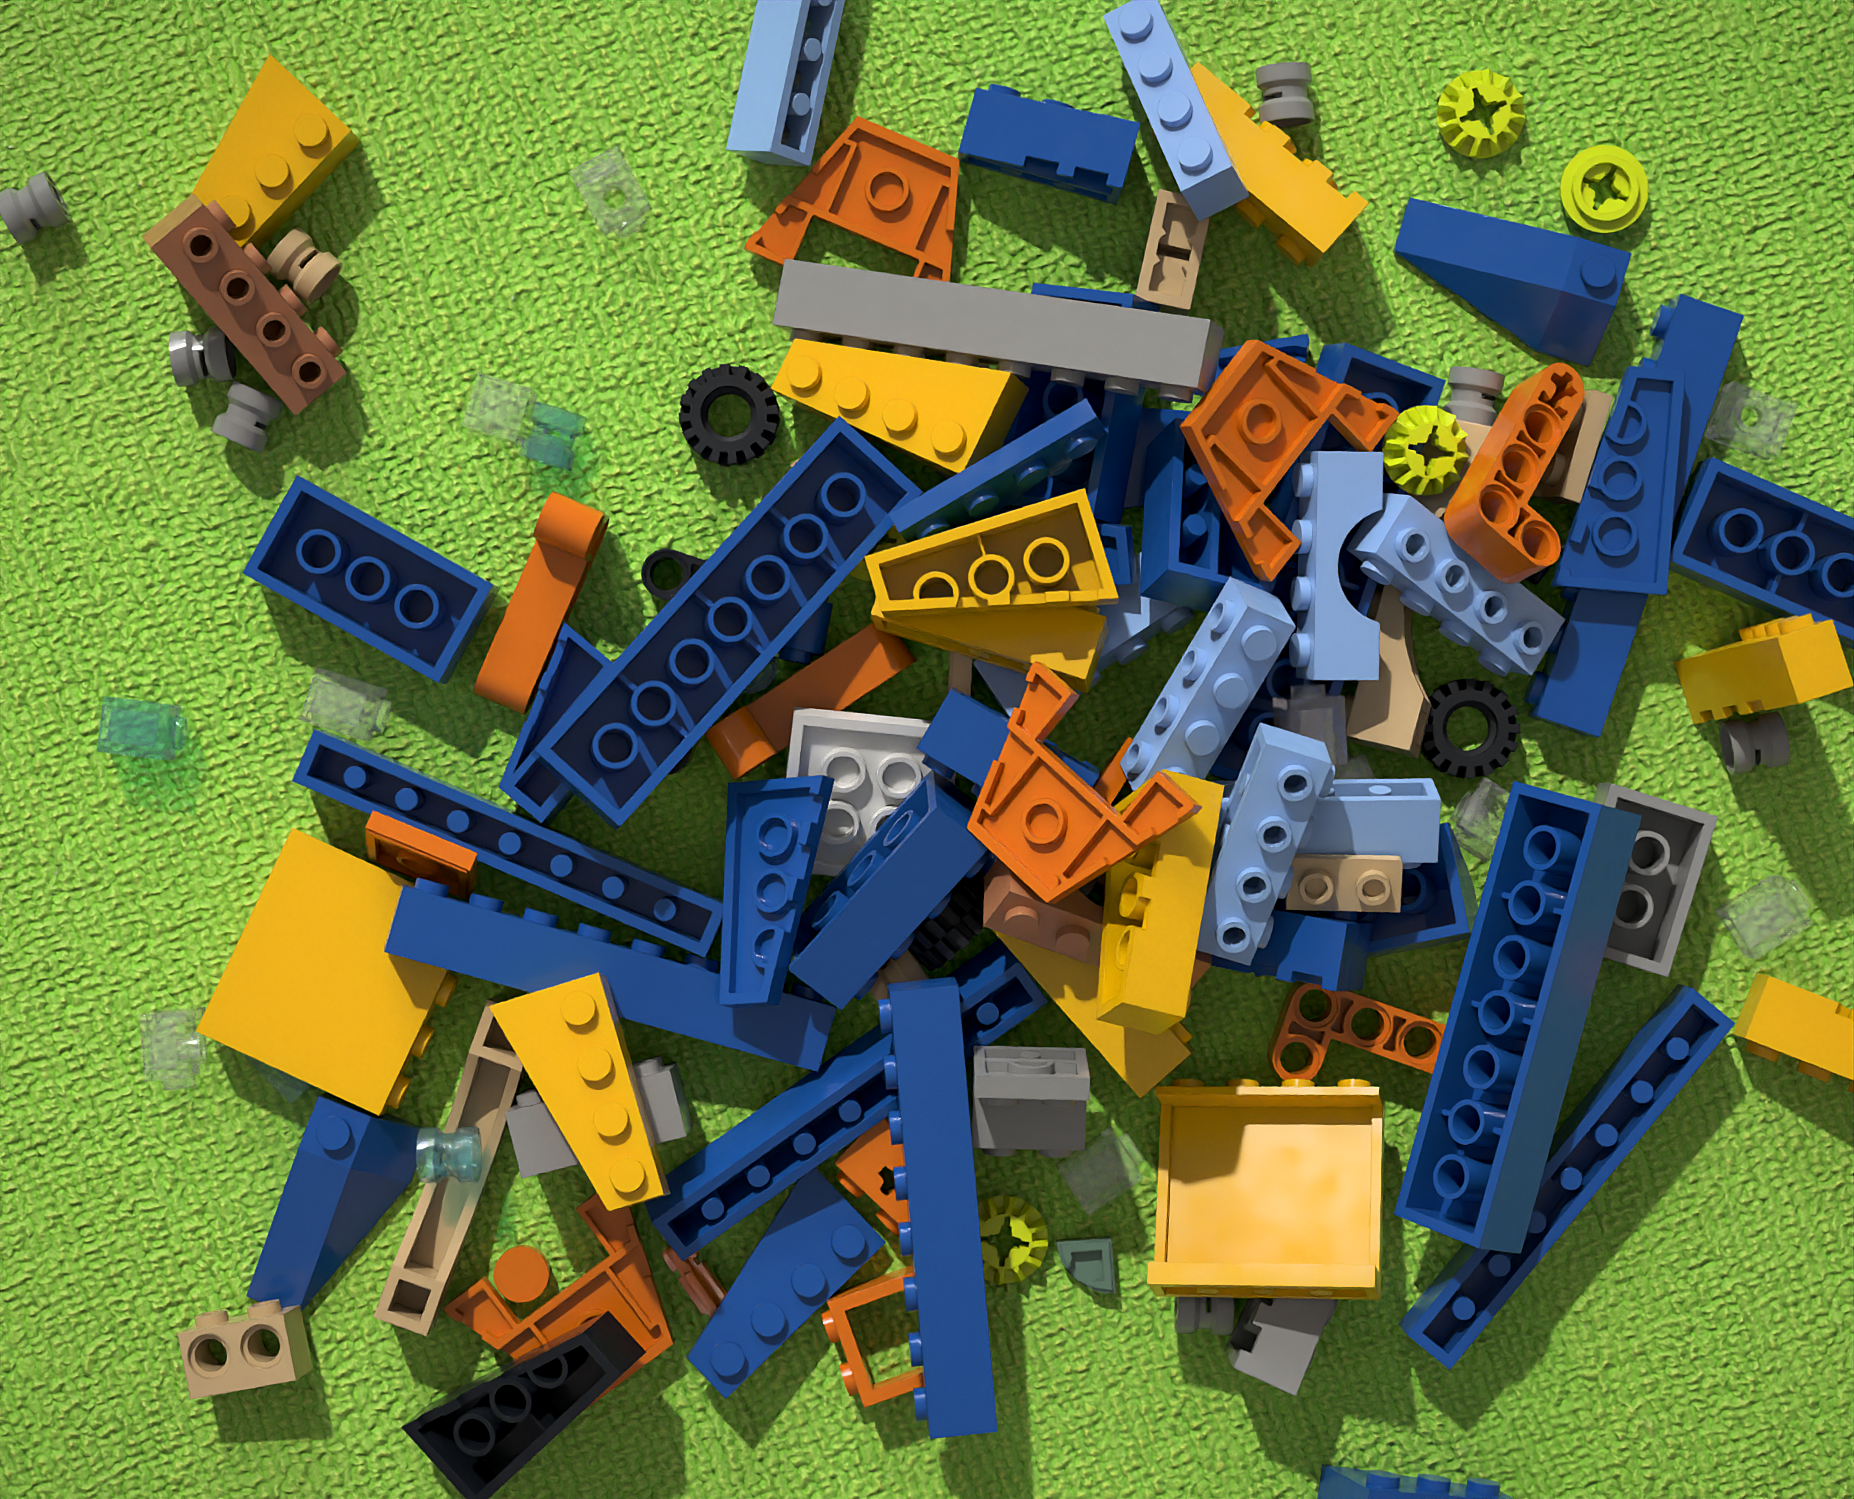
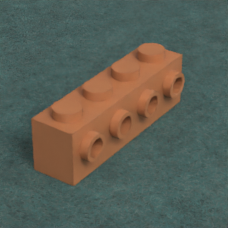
(244, 303)

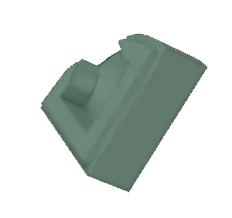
(1089, 1261)

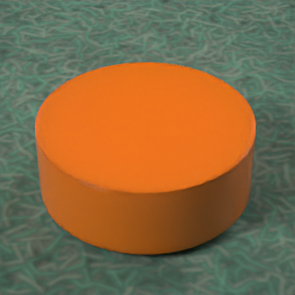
(522, 1273)

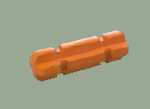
(696, 1280)

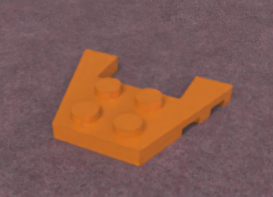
(877, 190)
(1254, 430)
(1048, 818)
(616, 1284)

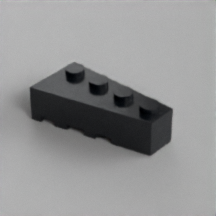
(510, 1414)

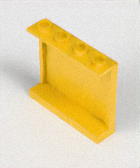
(315, 982)
(1269, 1190)

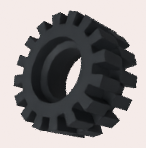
(720, 382)
(1500, 736)
(951, 930)

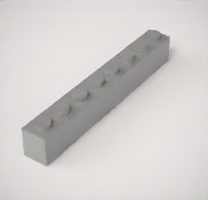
(1001, 329)

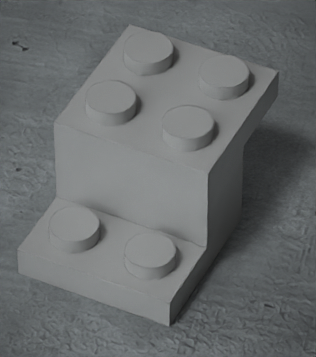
(1029, 1099)

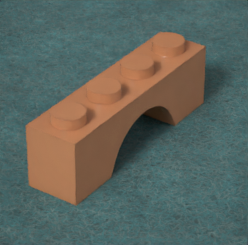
(1066, 927)

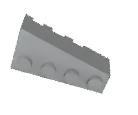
(1278, 1338)

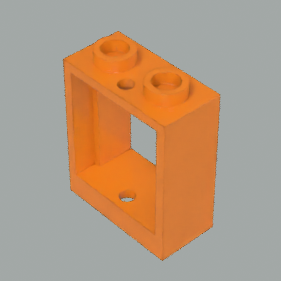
(840, 1329)

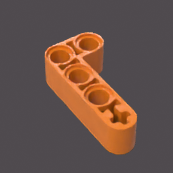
(1490, 505)
(542, 601)
(828, 683)
(1336, 1024)

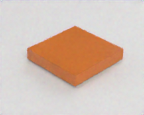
(420, 854)

